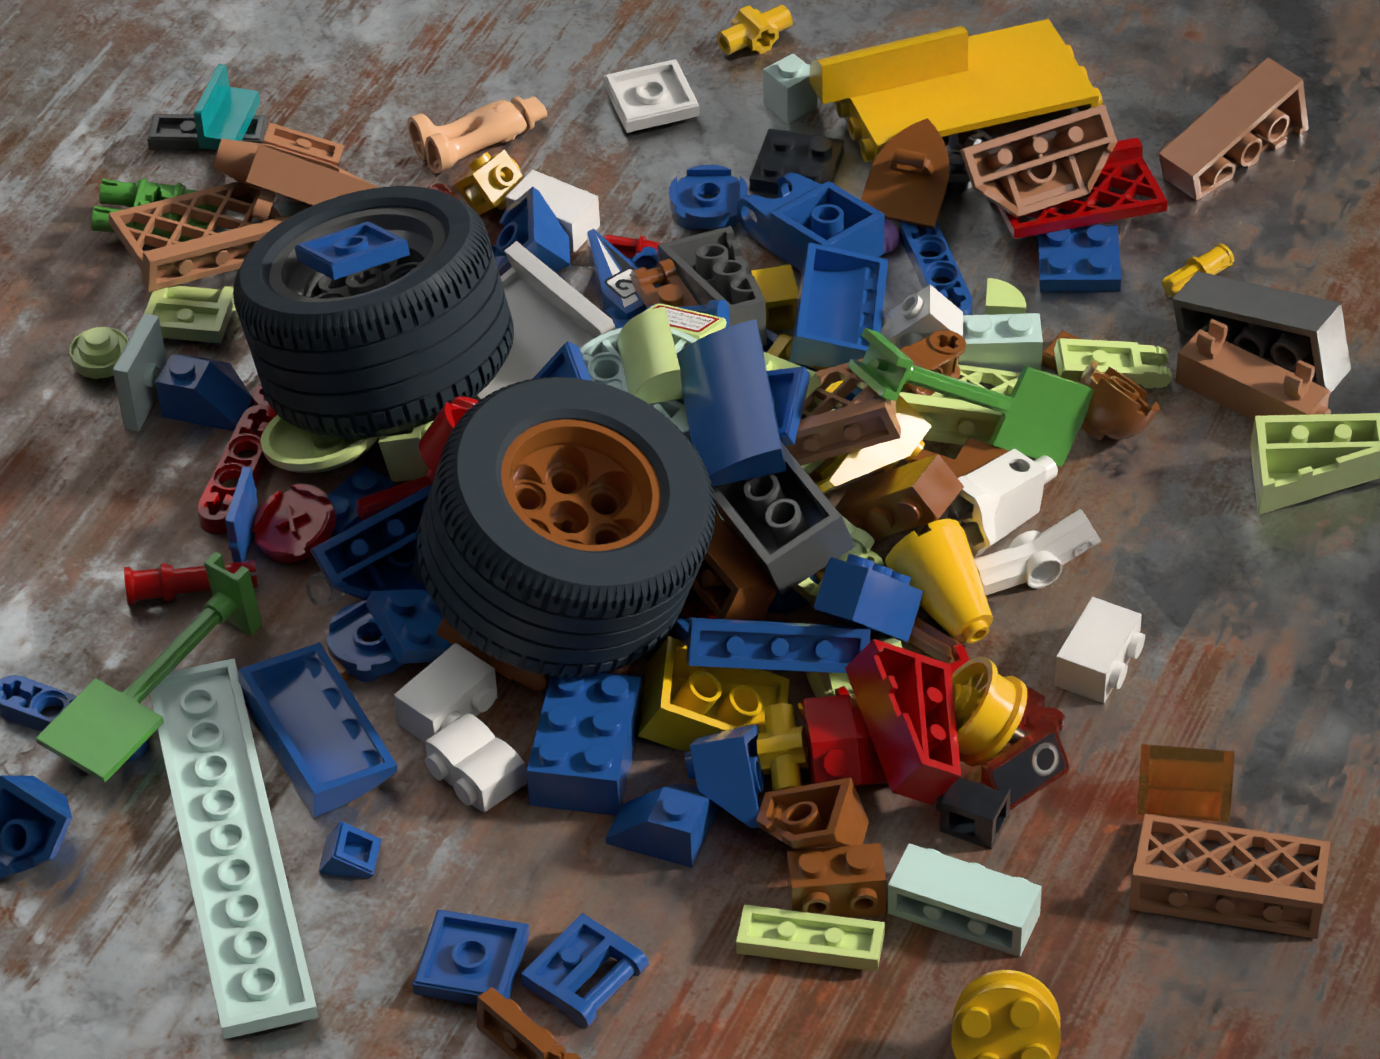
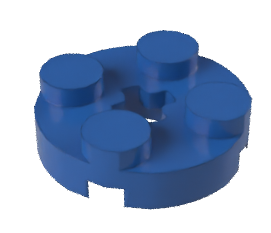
(695, 211)
(347, 646)

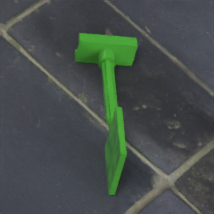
(1035, 418)
(108, 725)

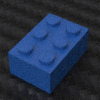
(585, 743)

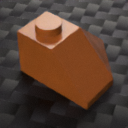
(815, 815)

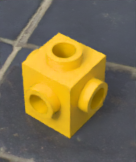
(489, 181)

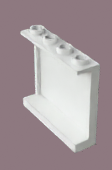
(544, 318)

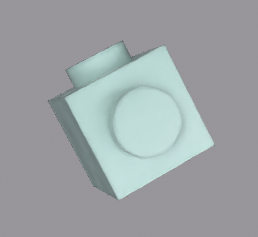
(789, 88)

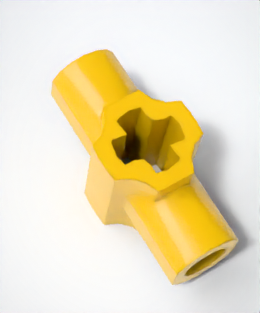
(754, 29)
(782, 747)

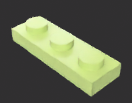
(810, 937)

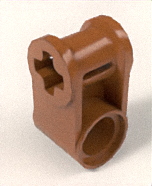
(936, 353)

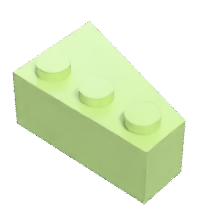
(1312, 456)

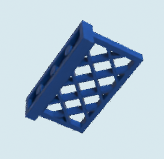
(770, 644)

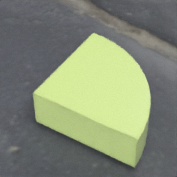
(1003, 298)

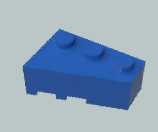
(869, 596)

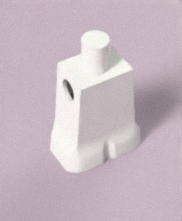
(1000, 497)

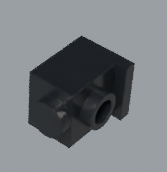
(974, 812)

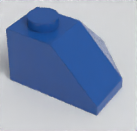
(535, 228)
(202, 392)
(729, 771)
(31, 823)
(665, 824)

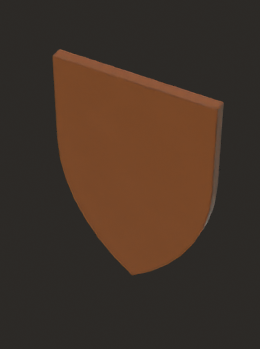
(910, 176)

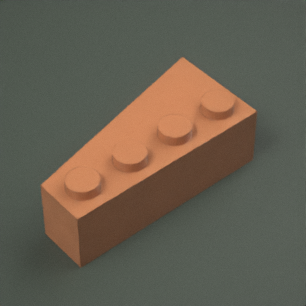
(1236, 130)

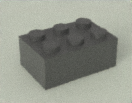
(784, 523)

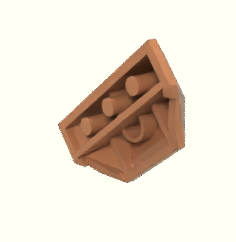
(1042, 162)

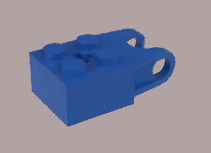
(812, 215)

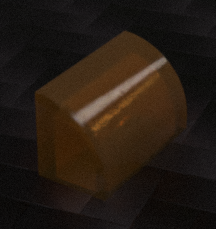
(1185, 782)

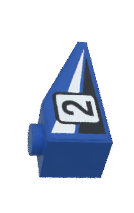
(613, 279)

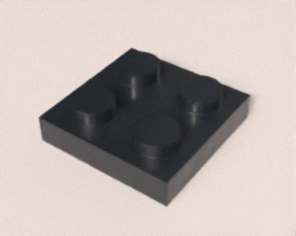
(797, 153)

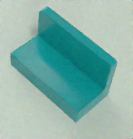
(223, 110)

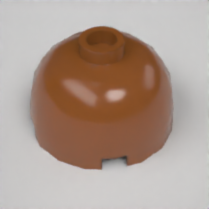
(1116, 405)

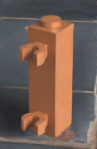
(295, 181)
(1245, 380)

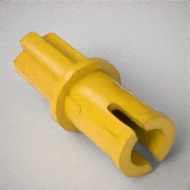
(1211, 262)

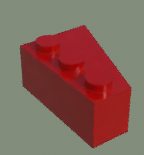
(909, 718)

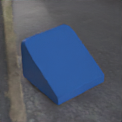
(349, 852)

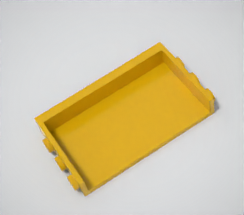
(1008, 79)

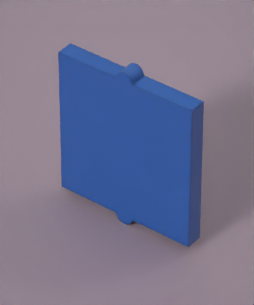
(241, 516)

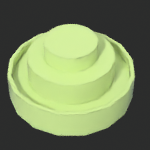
(97, 351)

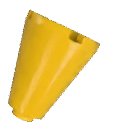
(947, 573)

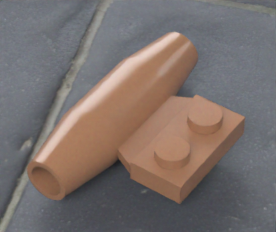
(236, 157)

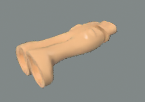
(477, 130)

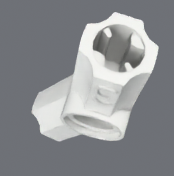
(1036, 555)

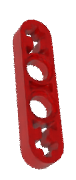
(231, 466)

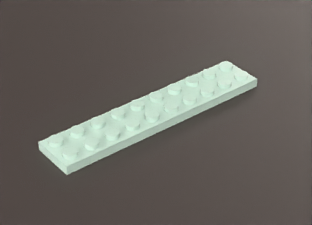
(232, 852)

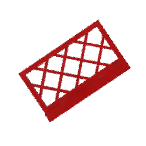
(1120, 171)

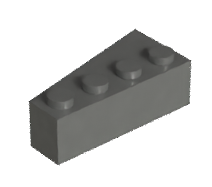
(715, 270)
(1268, 323)

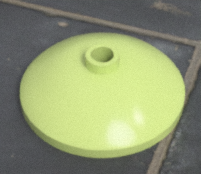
(307, 452)

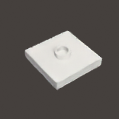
(651, 95)

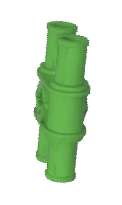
(137, 194)

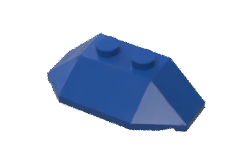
(375, 551)

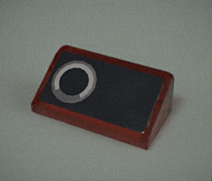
(1027, 765)

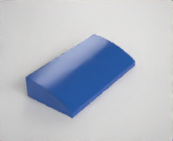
(835, 302)
(731, 404)
(315, 728)

